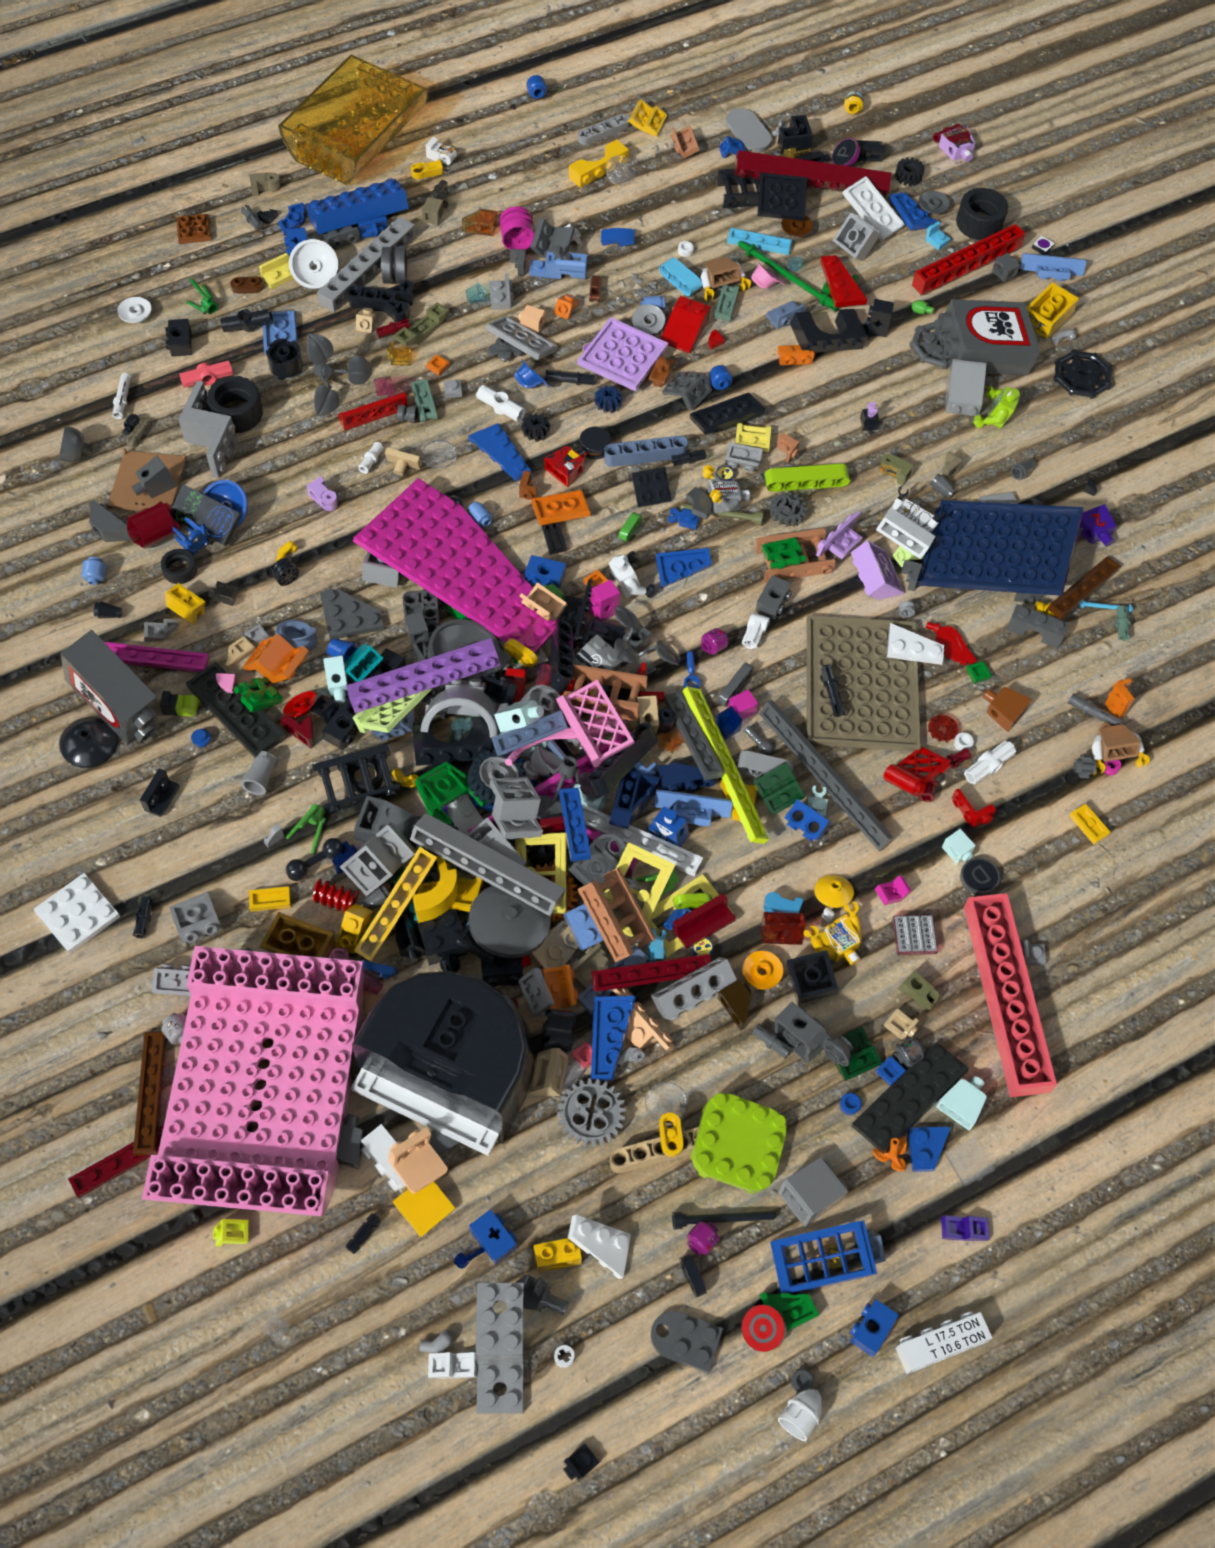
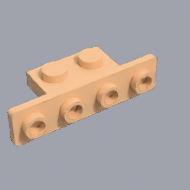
(642, 1028)

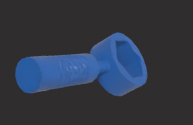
(691, 668)

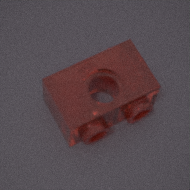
(782, 928)

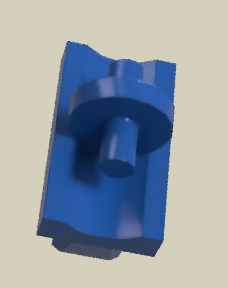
(372, 227)

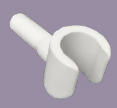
(828, 914)

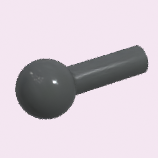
(764, 747)

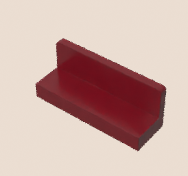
(703, 921)

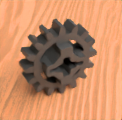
(788, 509)

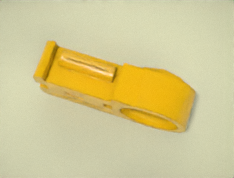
(428, 169)

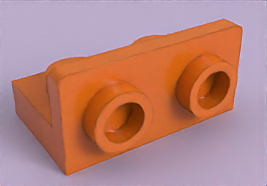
(794, 355)

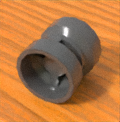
(407, 413)

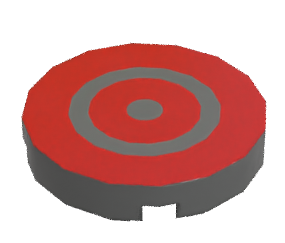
(764, 1328)

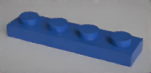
(574, 824)

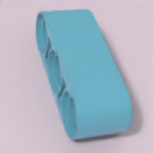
(680, 276)

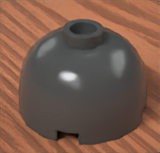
(72, 445)

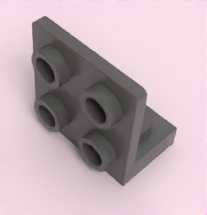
(547, 237)
(689, 385)

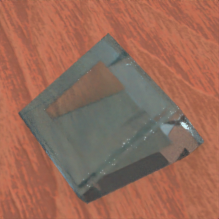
(476, 294)

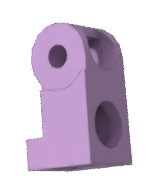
(321, 495)

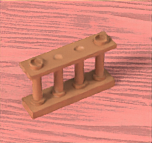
(805, 539)
(626, 709)
(605, 919)

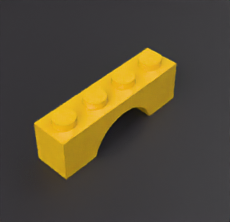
(584, 172)

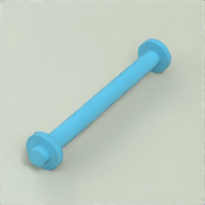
(1106, 606)

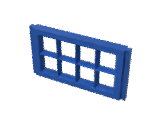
(864, 1250)

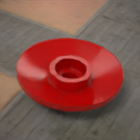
(300, 704)

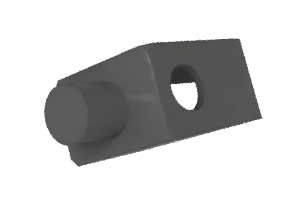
(154, 478)
(350, 1143)

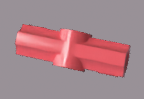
(206, 373)

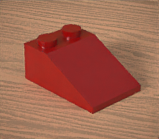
(685, 324)

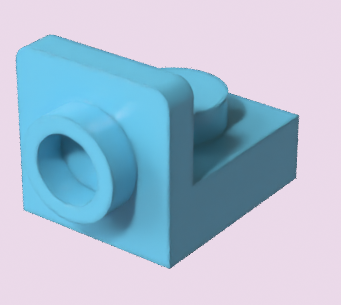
(937, 237)

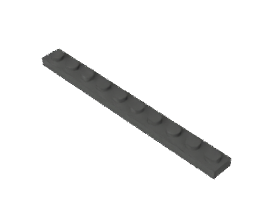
(826, 775)

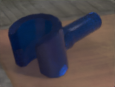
(462, 1261)

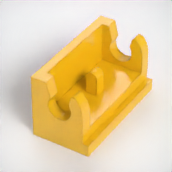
(184, 603)

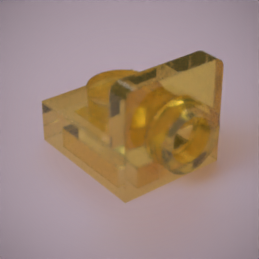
(399, 356)

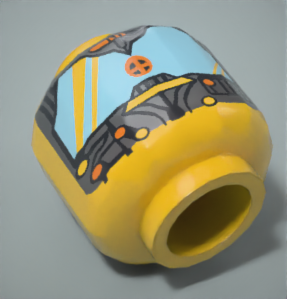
(853, 102)

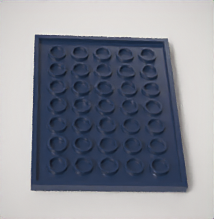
(1002, 547)

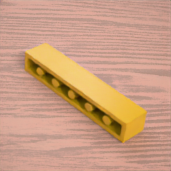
(395, 904)

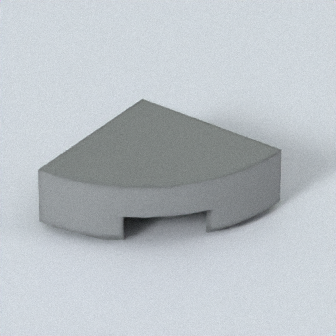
(256, 634)
(275, 835)

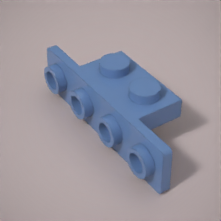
(1052, 266)
(693, 808)

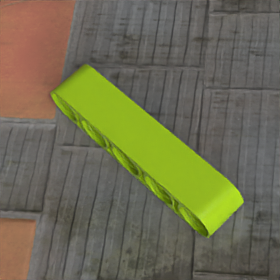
(807, 477)

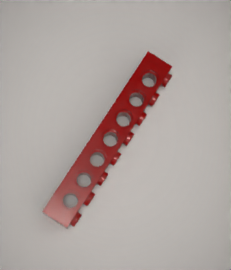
(968, 259)

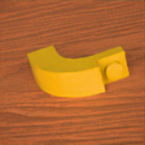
(441, 897)

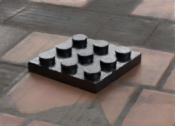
(782, 196)

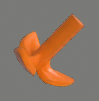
(897, 1148)

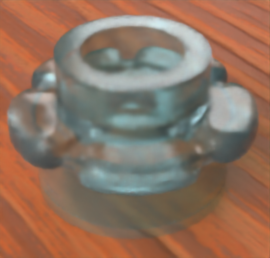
(795, 264)

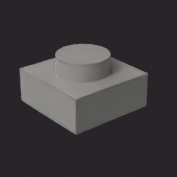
(452, 388)

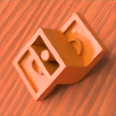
(276, 659)

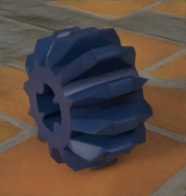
(608, 398)

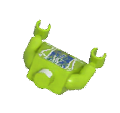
(1002, 407)

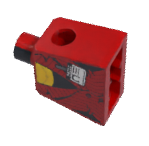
(566, 464)

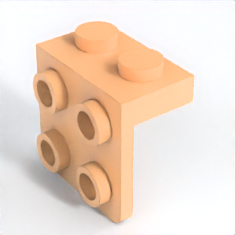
(546, 602)
(416, 1161)

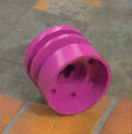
(517, 228)

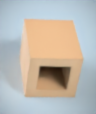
(532, 318)

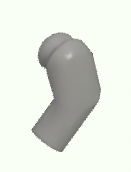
(631, 1054)
(438, 1345)

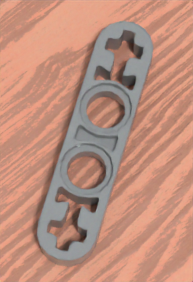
(588, 135)

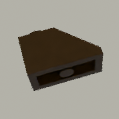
(736, 1001)

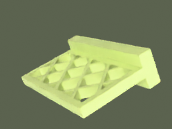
(373, 719)

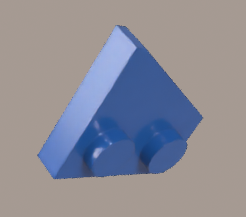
(926, 1147)

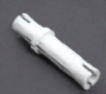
(119, 409)

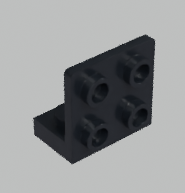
(651, 487)

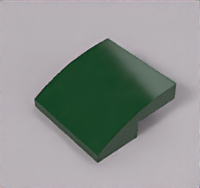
(779, 788)
(863, 1055)

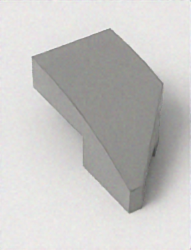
(159, 631)

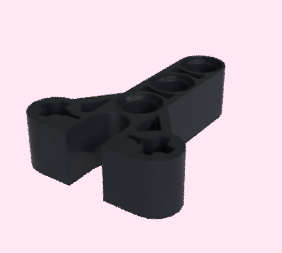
(392, 301)

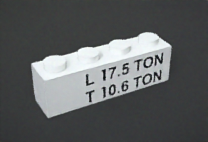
(943, 1342)

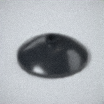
(88, 750)

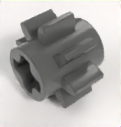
(1084, 766)

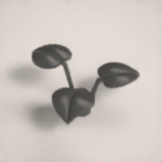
(318, 350)
(626, 653)
(544, 764)

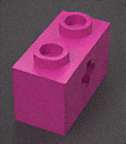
(604, 600)

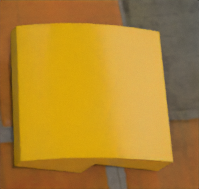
(647, 118)
(423, 1208)

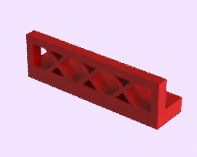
(372, 411)

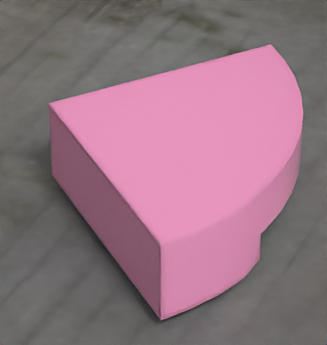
(226, 681)

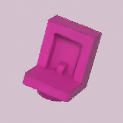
(893, 891)

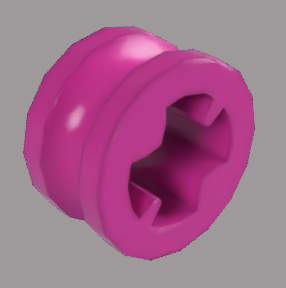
(1110, 771)

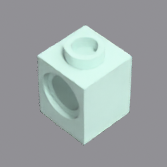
(959, 846)

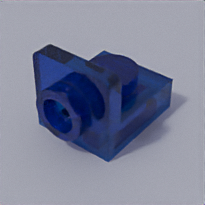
(342, 857)

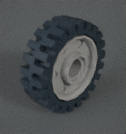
(491, 766)

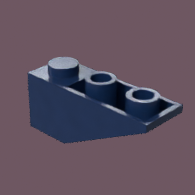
(682, 777)

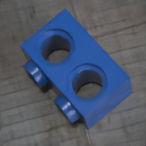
(809, 818)

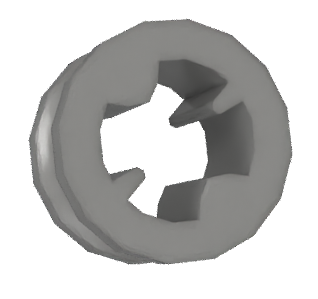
(906, 609)

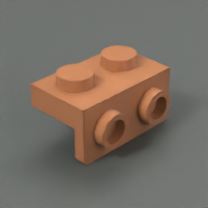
(685, 141)

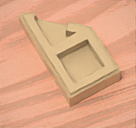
(239, 651)

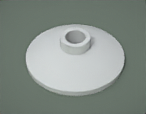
(134, 309)

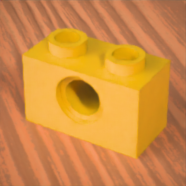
(556, 1255)

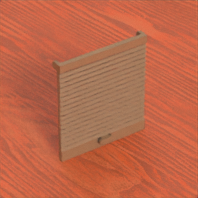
(123, 495)

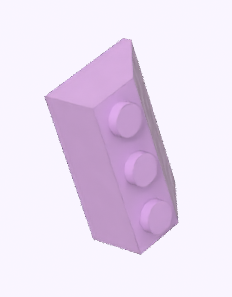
(876, 571)

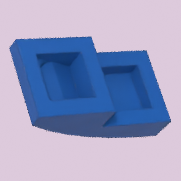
(621, 235)

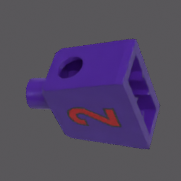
(1098, 525)

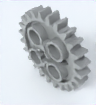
(609, 1116)

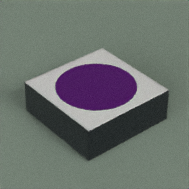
(1042, 245)

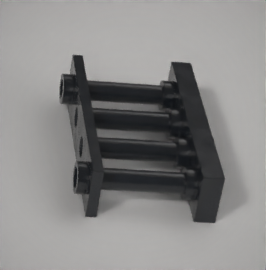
(732, 200)
(343, 764)

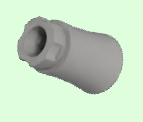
(259, 774)

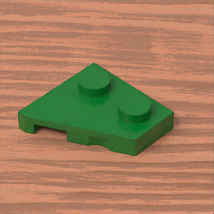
(794, 1308)

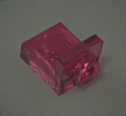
(384, 386)

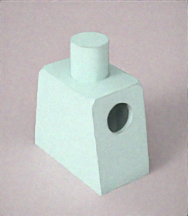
(336, 678)
(526, 711)
(964, 1102)

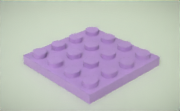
(622, 354)

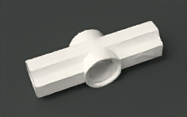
(501, 403)
(990, 762)

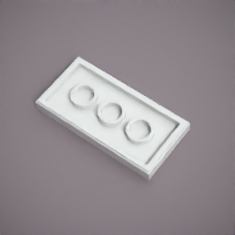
(873, 208)

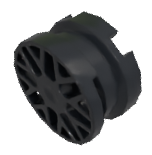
(284, 571)

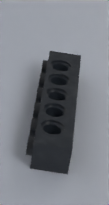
(344, 716)

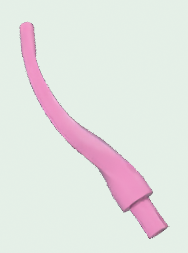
(565, 734)

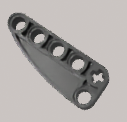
(426, 603)

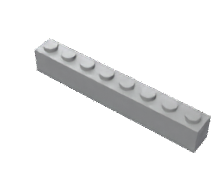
(487, 864)

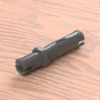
(1093, 710)

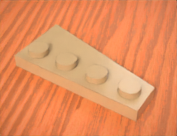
(556, 948)

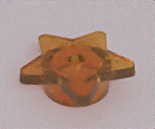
(669, 746)

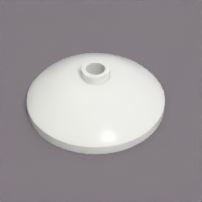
(312, 253)

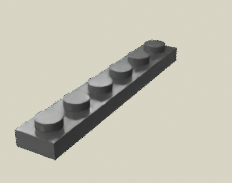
(694, 736)

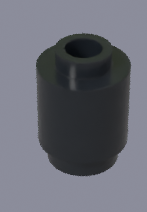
(666, 720)

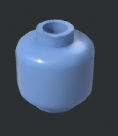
(94, 570)

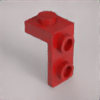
(659, 695)
(975, 818)

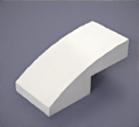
(452, 1365)

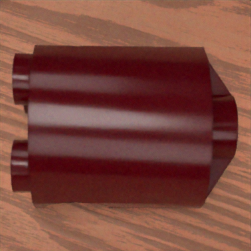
(151, 525)

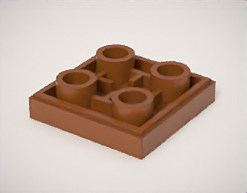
(193, 228)

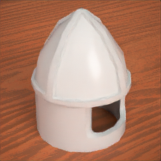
(802, 1414)

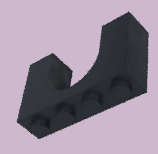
(811, 338)
(432, 751)

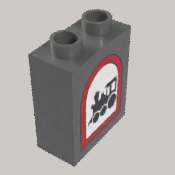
(990, 334)
(110, 688)

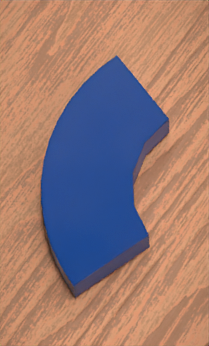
(294, 218)

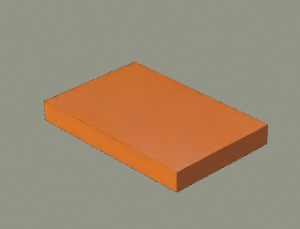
(560, 507)

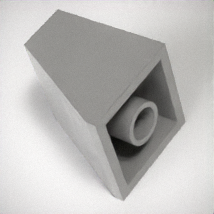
(965, 387)
(812, 1191)

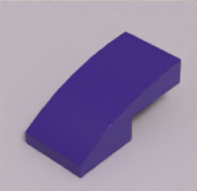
(965, 1229)

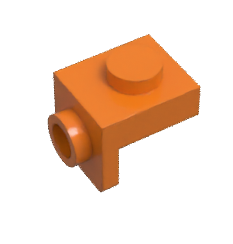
(565, 305)

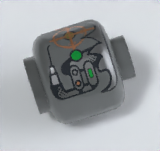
(909, 1051)

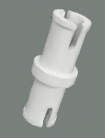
(370, 457)

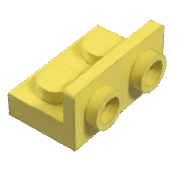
(276, 271)

